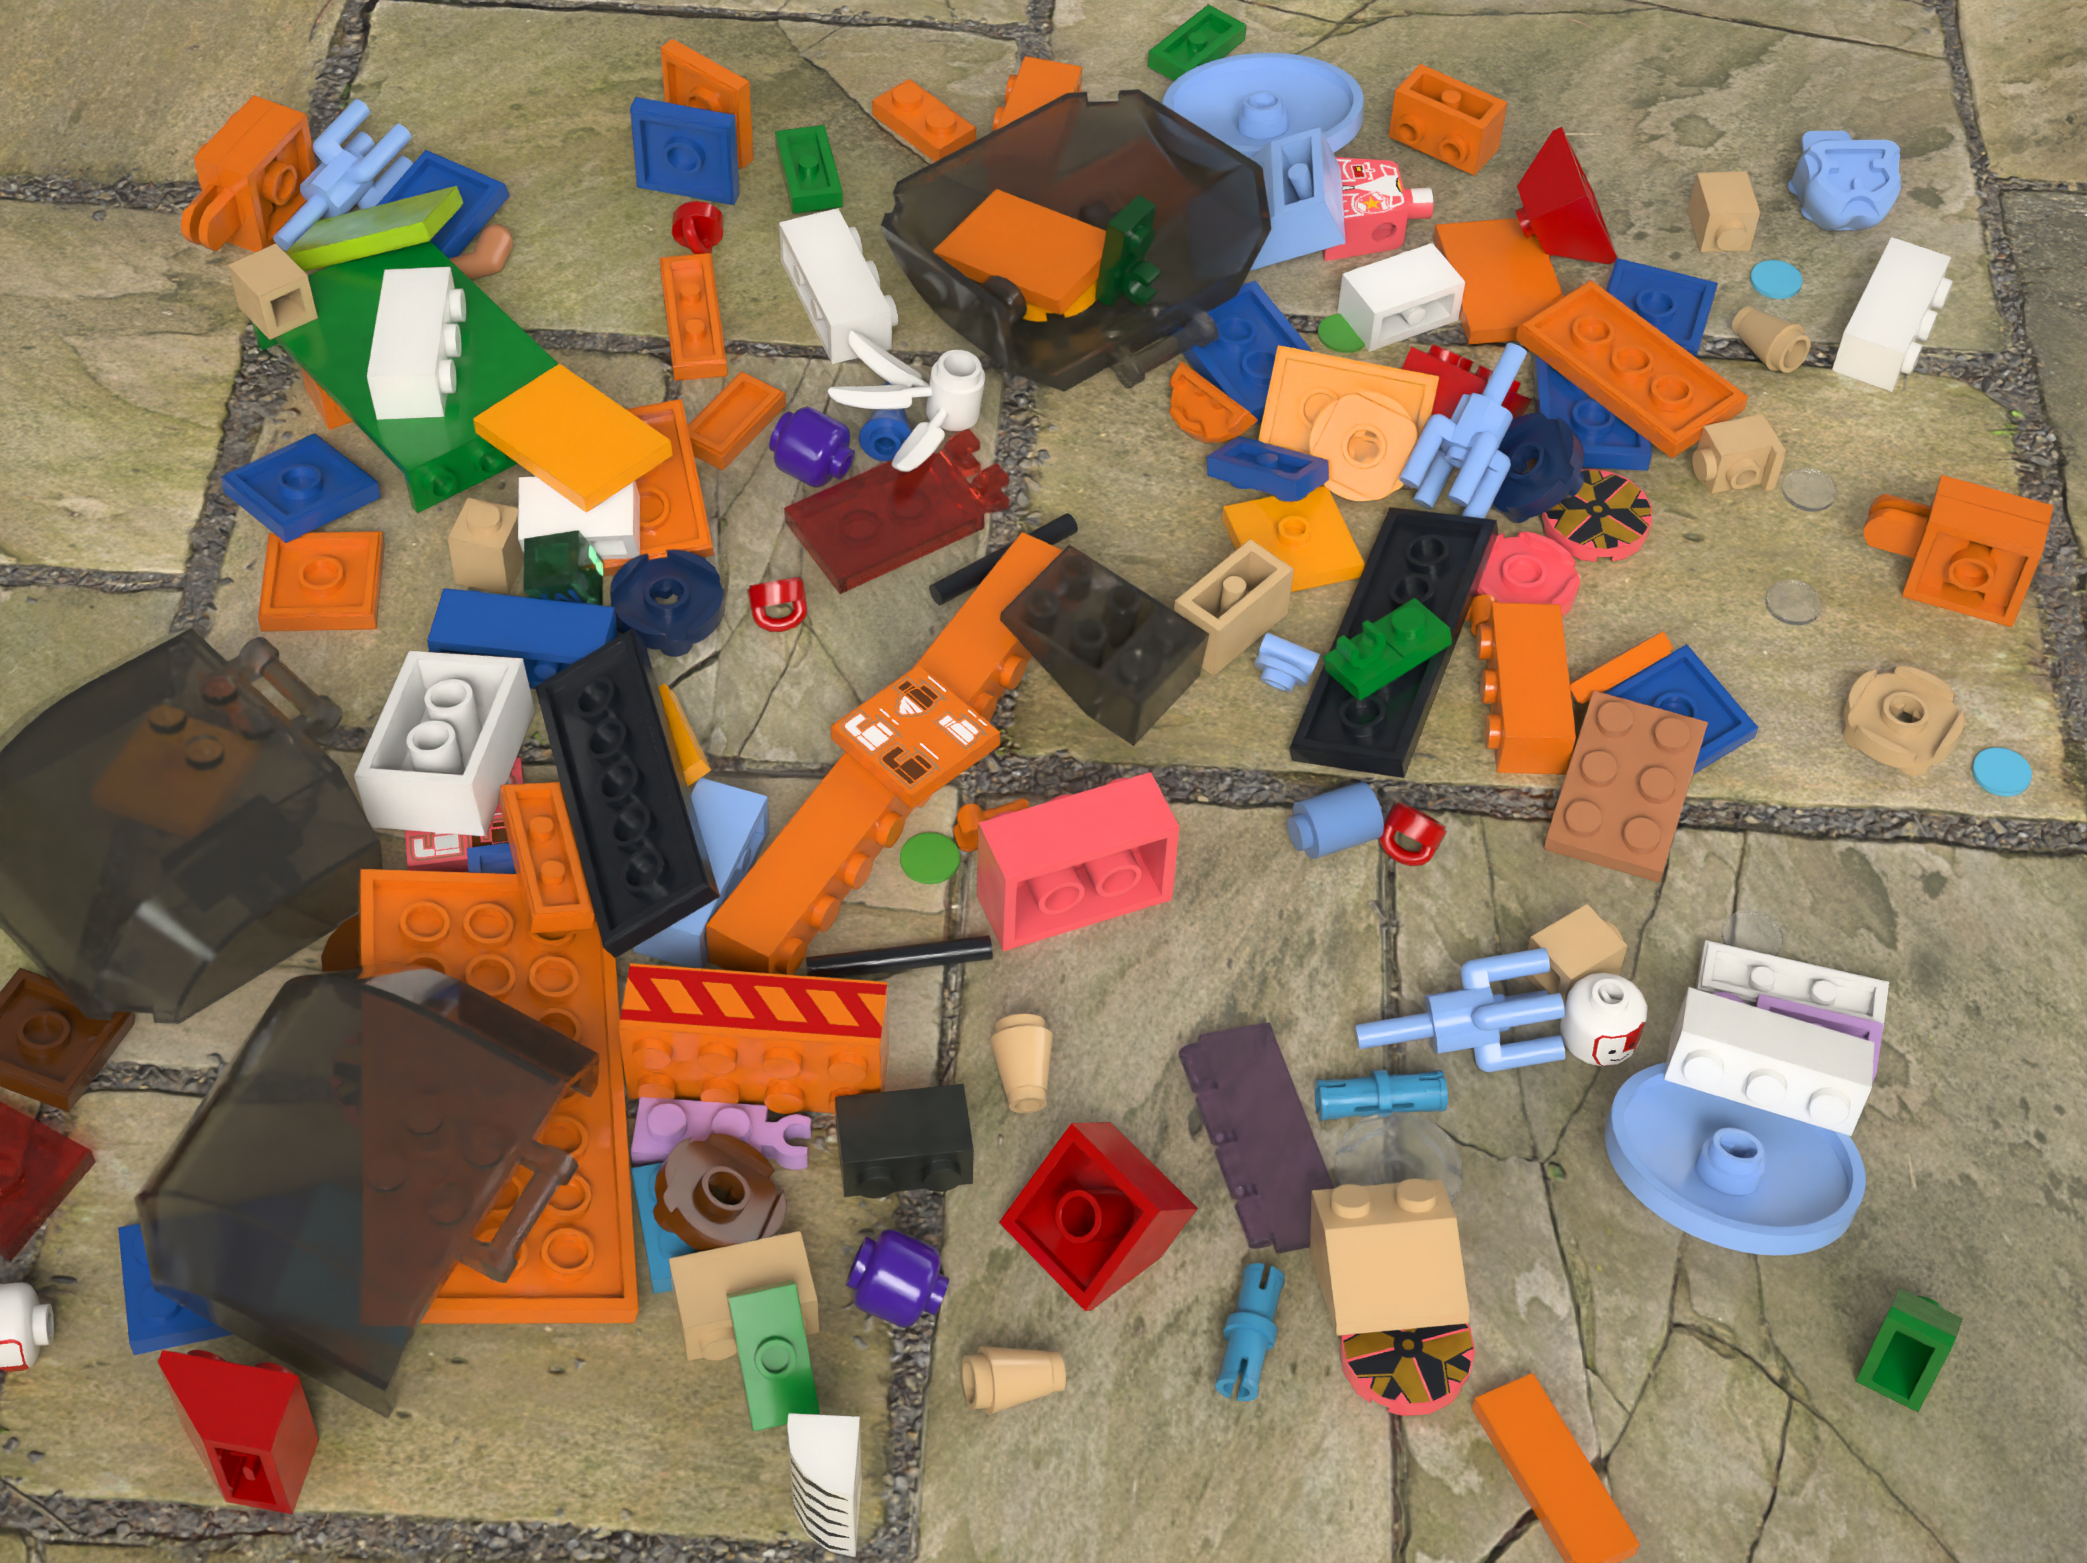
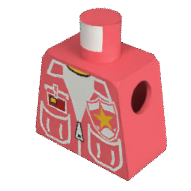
(1376, 207)

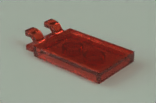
(895, 515)

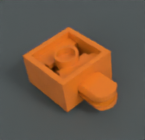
(250, 177)
(1967, 548)

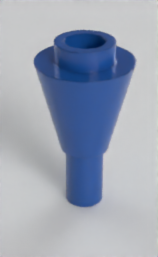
(884, 433)

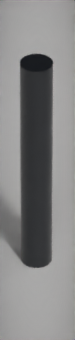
(975, 573)
(900, 957)

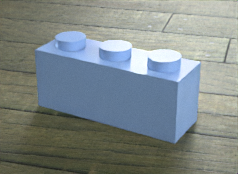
(734, 833)

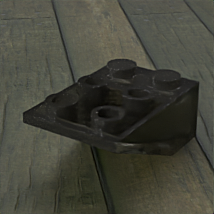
(1107, 643)

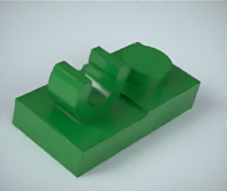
(1387, 649)

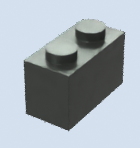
(904, 1141)

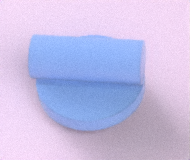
(1285, 663)

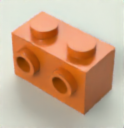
(1447, 119)

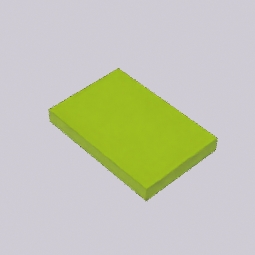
(375, 229)

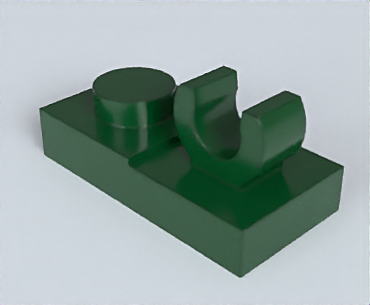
(1122, 262)

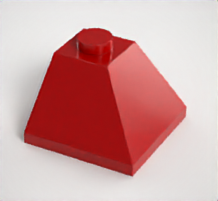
(1563, 205)

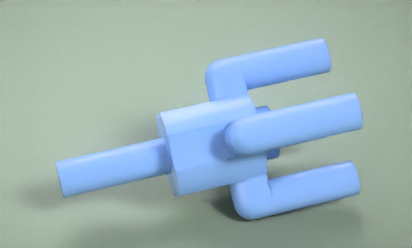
(346, 173)
(1468, 443)
(1476, 1016)

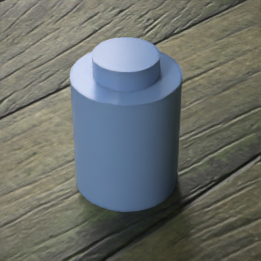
(1335, 820)

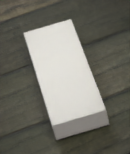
(1755, 973)

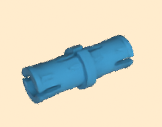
(1380, 1094)
(1250, 1332)

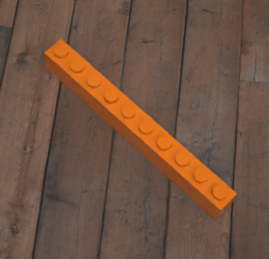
(851, 814)

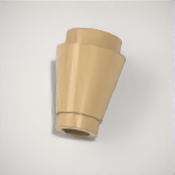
(1772, 339)
(1023, 1060)
(1009, 1377)

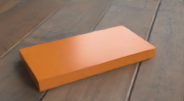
(1631, 368)

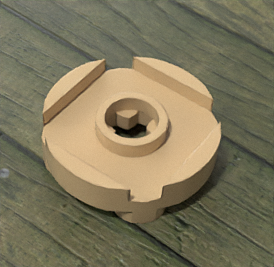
(1899, 744)

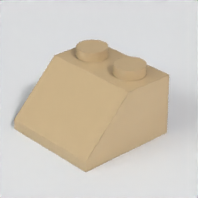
(1388, 1256)

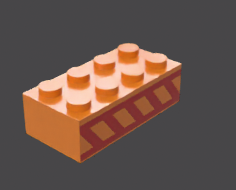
(752, 1037)

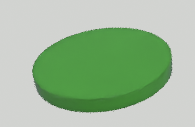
(1338, 335)
(930, 858)

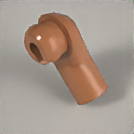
(489, 253)

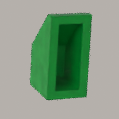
(1909, 1349)

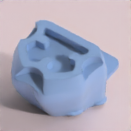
(1846, 180)

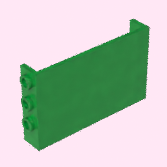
(496, 360)

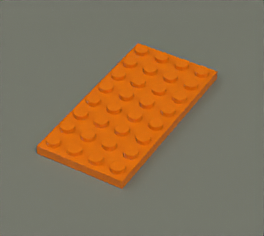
(582, 1247)

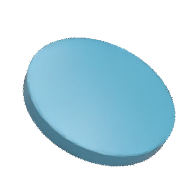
(1776, 279)
(2001, 771)

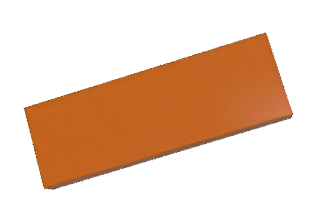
(693, 317)
(545, 857)
(1554, 1474)

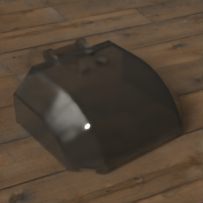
(1067, 156)
(175, 829)
(357, 1165)

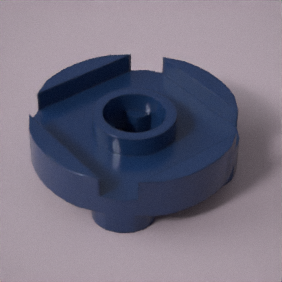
(1554, 475)
(671, 626)

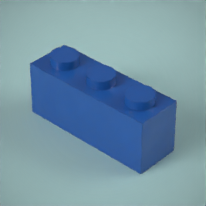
(540, 631)

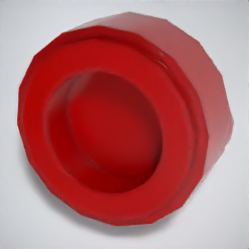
(697, 226)
(777, 593)
(1417, 827)

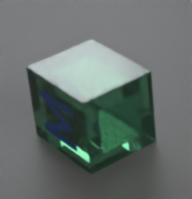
(563, 569)

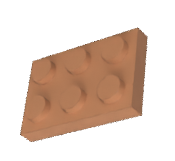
(1626, 786)

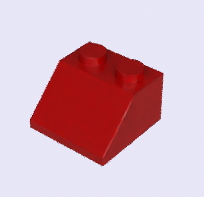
(1096, 1213)

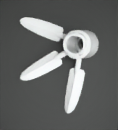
(951, 395)

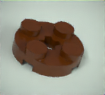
(695, 1215)

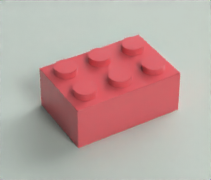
(1076, 860)

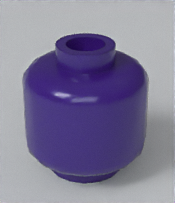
(811, 447)
(897, 1278)

